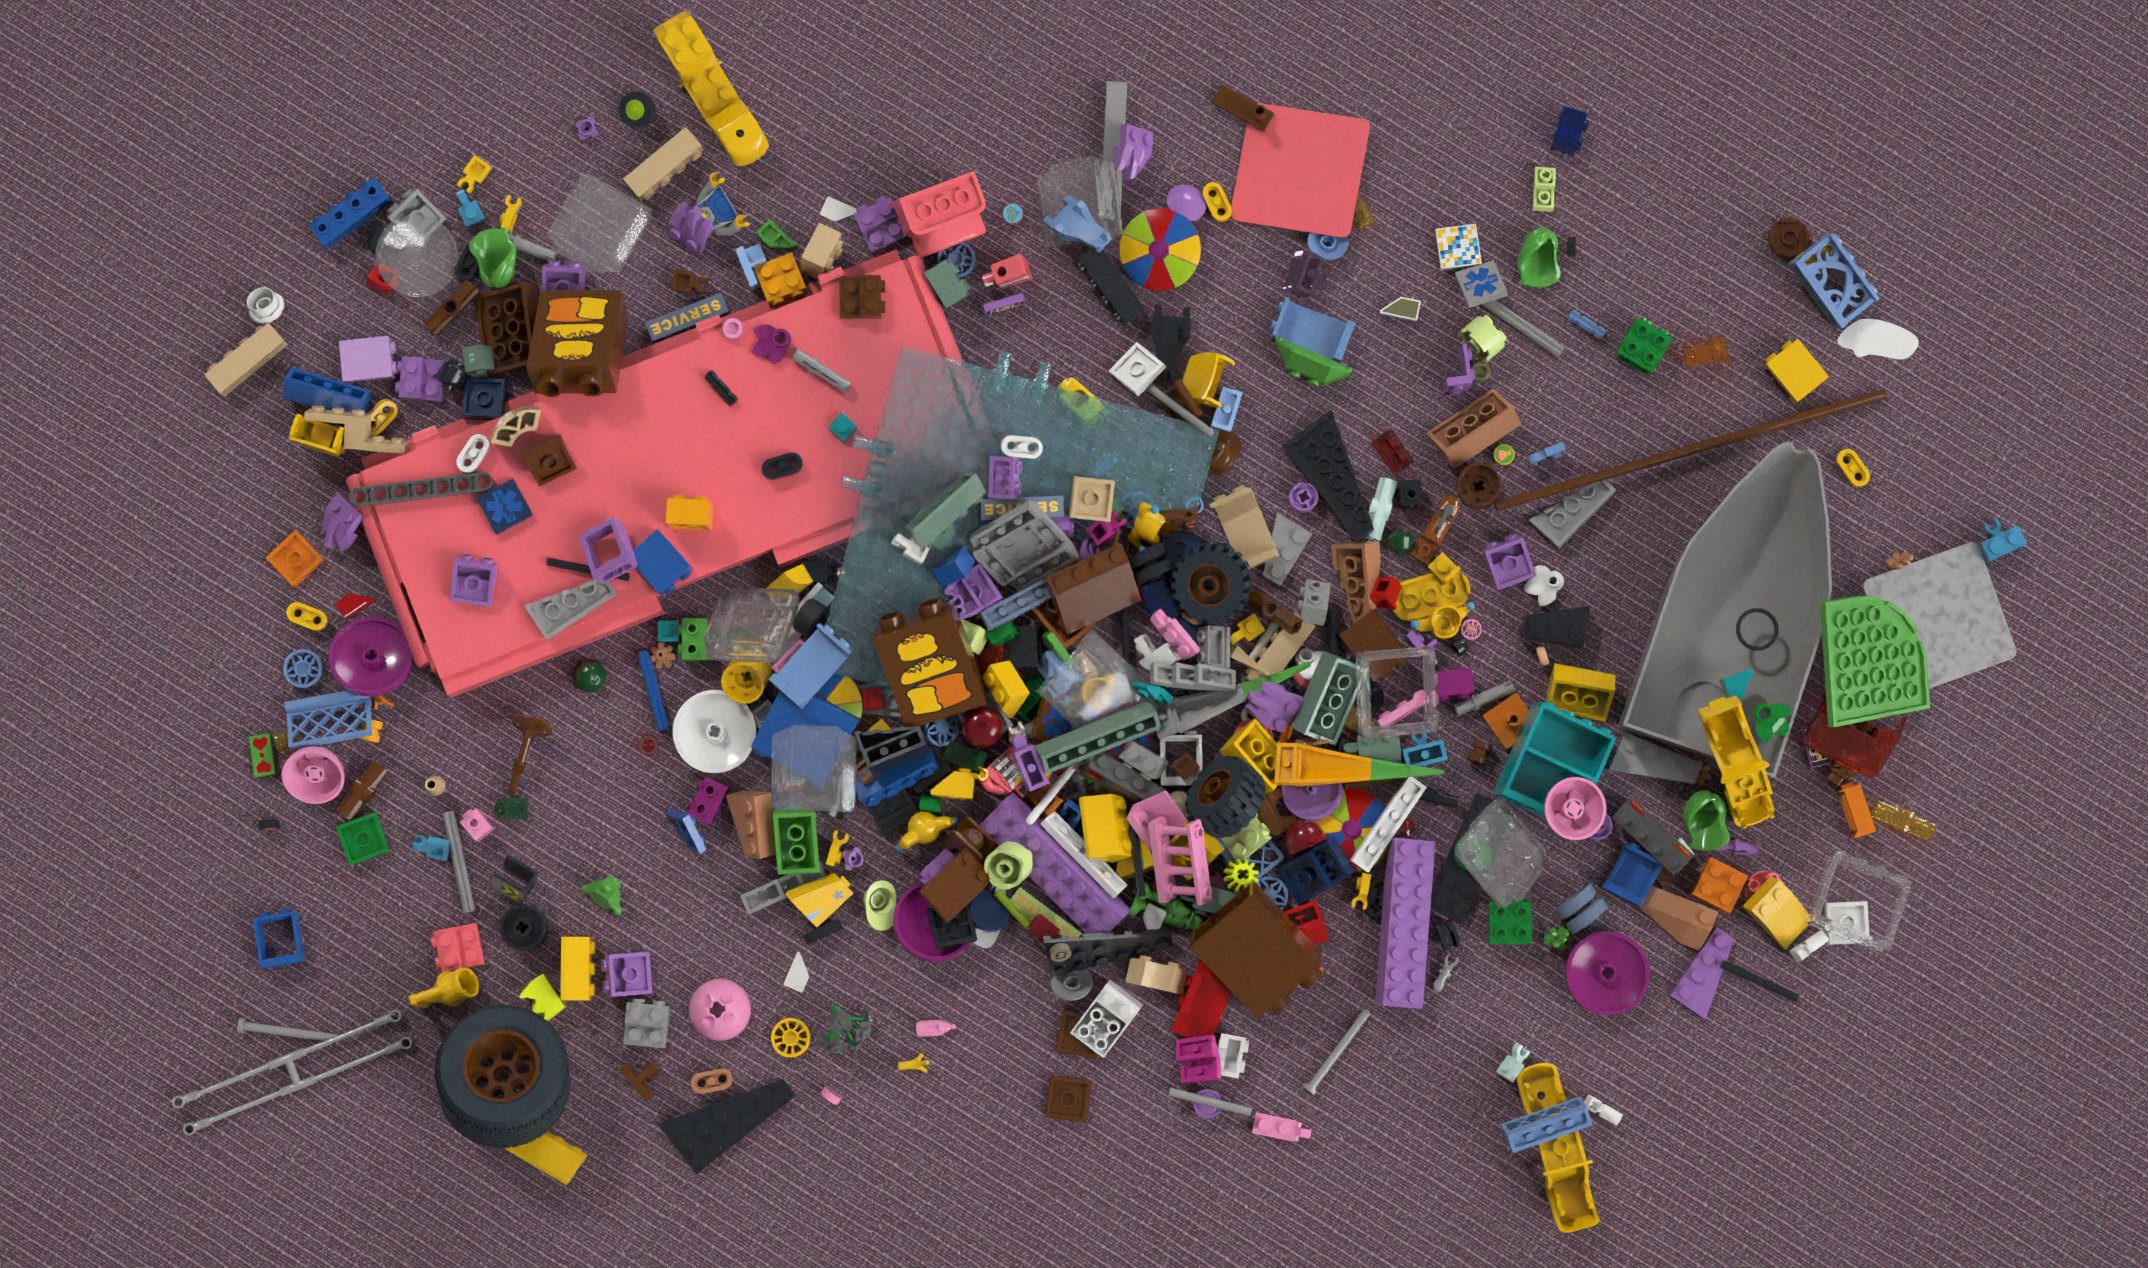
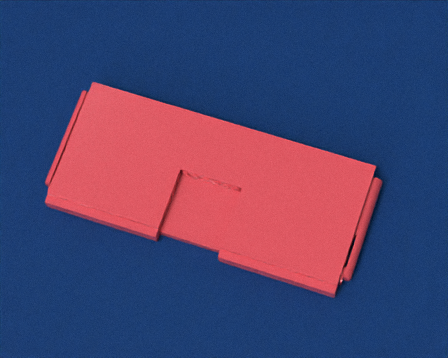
(633, 451)

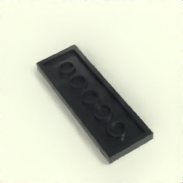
(1454, 886)

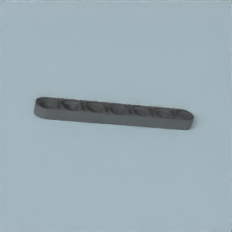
(411, 486)

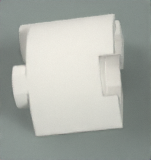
(1231, 1053)

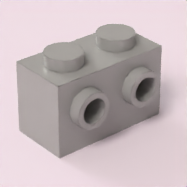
(1314, 602)
(1143, 759)

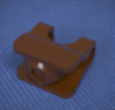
(1271, 818)
(973, 837)

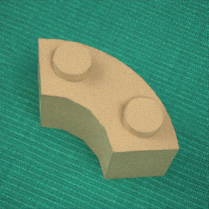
(515, 423)
(1156, 975)

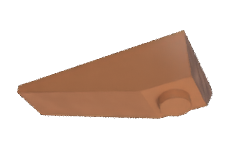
(1358, 570)
(1680, 917)

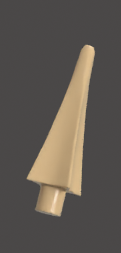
(1242, 658)

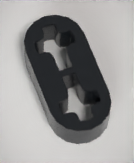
(1372, 896)
(822, 932)

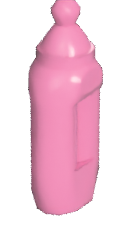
(933, 1028)

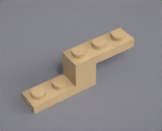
(357, 430)

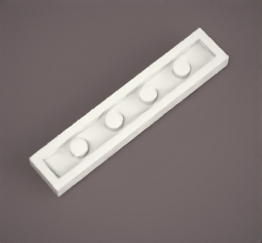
(1388, 824)
(1076, 848)

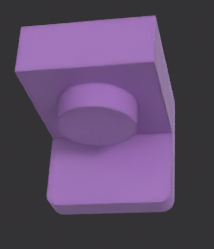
(1416, 640)

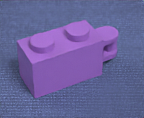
(1028, 763)

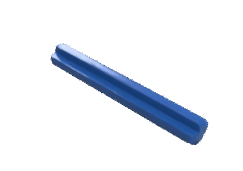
(653, 690)

